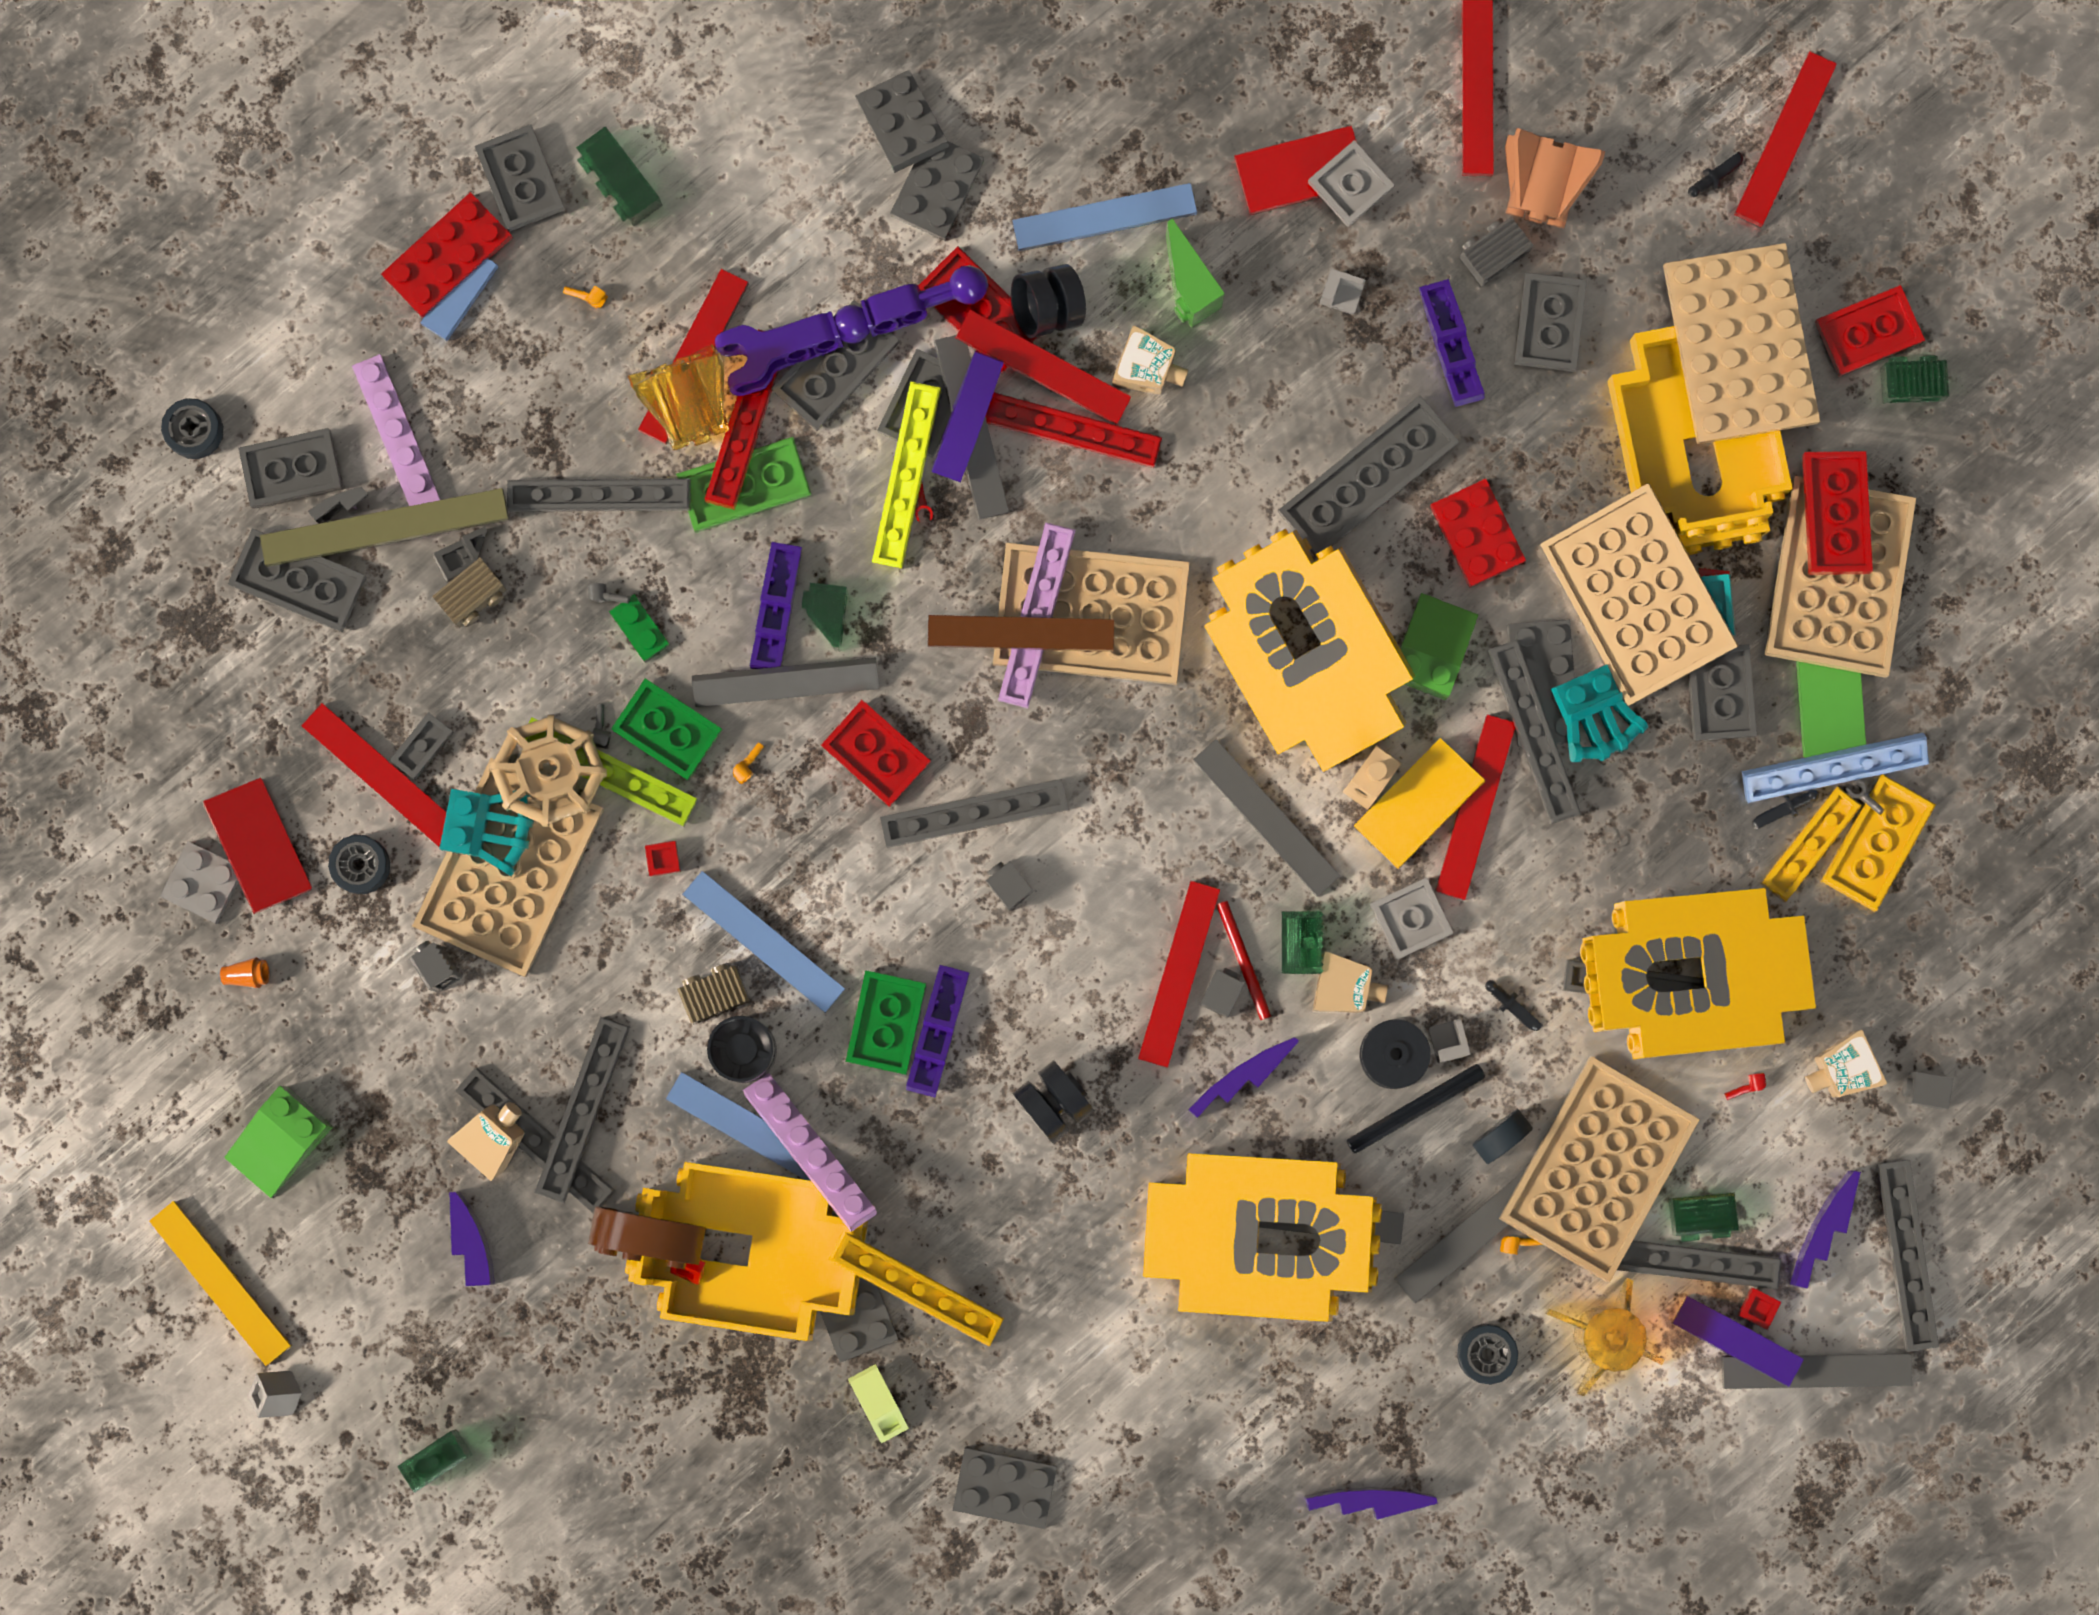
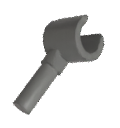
(598, 593)
(601, 737)
(1865, 797)

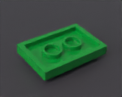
(666, 729)
(886, 1022)

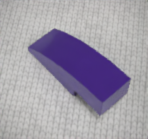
(470, 1241)

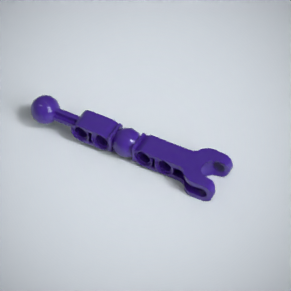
(824, 332)

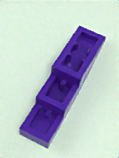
(1451, 343)
(967, 416)
(776, 606)
(937, 1031)
(1253, 1070)
(1831, 1218)
(1738, 1341)
(1383, 1501)

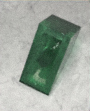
(827, 611)

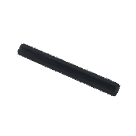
(1415, 1108)

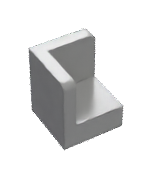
(1342, 291)
(1449, 1041)
(274, 1394)

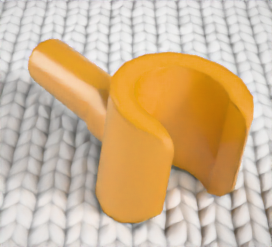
(595, 298)
(741, 770)
(1511, 1244)

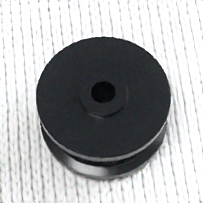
(1394, 1054)

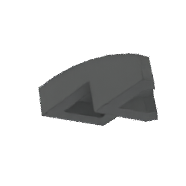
(331, 506)
(460, 555)

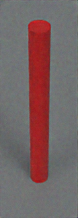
(1243, 960)

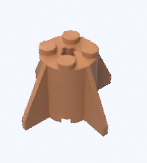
(1547, 176)

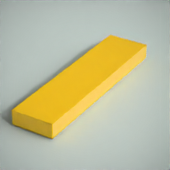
(1811, 844)

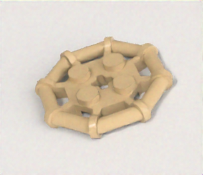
(545, 787)

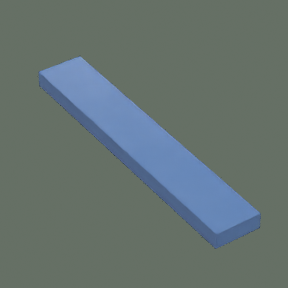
(1104, 217)
(1835, 767)
(763, 941)
(731, 1120)

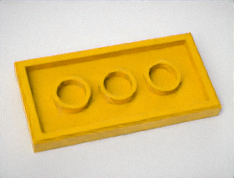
(1419, 803)
(1878, 843)

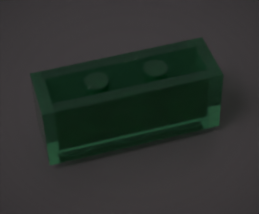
(618, 177)

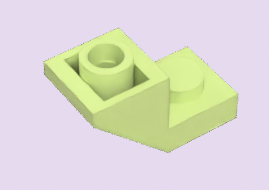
(878, 1403)

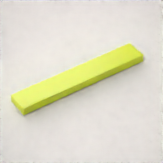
(906, 475)

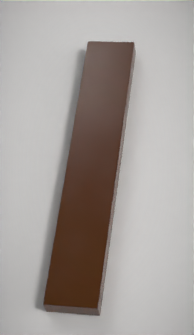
(1021, 633)

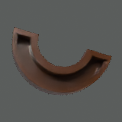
(645, 1236)

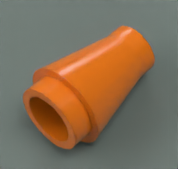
(247, 973)

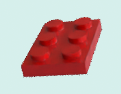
(1869, 330)
(1477, 533)
(875, 753)

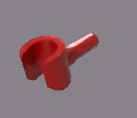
(922, 503)
(1756, 1083)

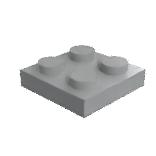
(1351, 183)
(201, 883)
(1411, 918)

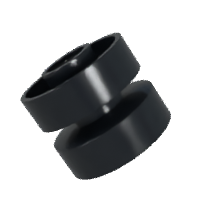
(1048, 300)
(741, 1049)
(1061, 1096)

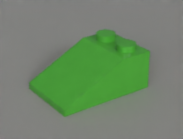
(1193, 285)
(1437, 644)
(277, 1140)

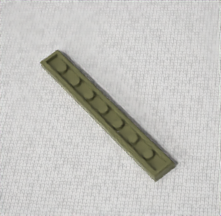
(384, 527)

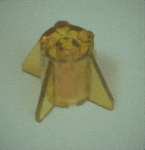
(685, 397)
(1591, 1341)

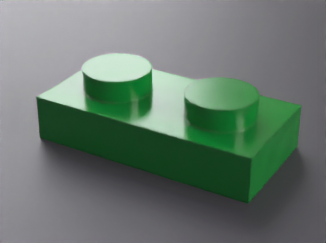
(639, 628)

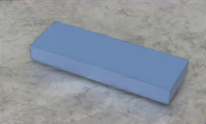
(451, 310)

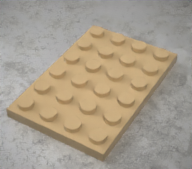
(1741, 343)
(1137, 592)
(1639, 594)
(1843, 617)
(503, 914)
(1599, 1169)

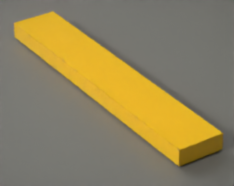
(220, 1283)
(916, 1288)

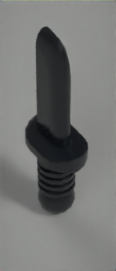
(1712, 177)
(1785, 808)
(1509, 1003)

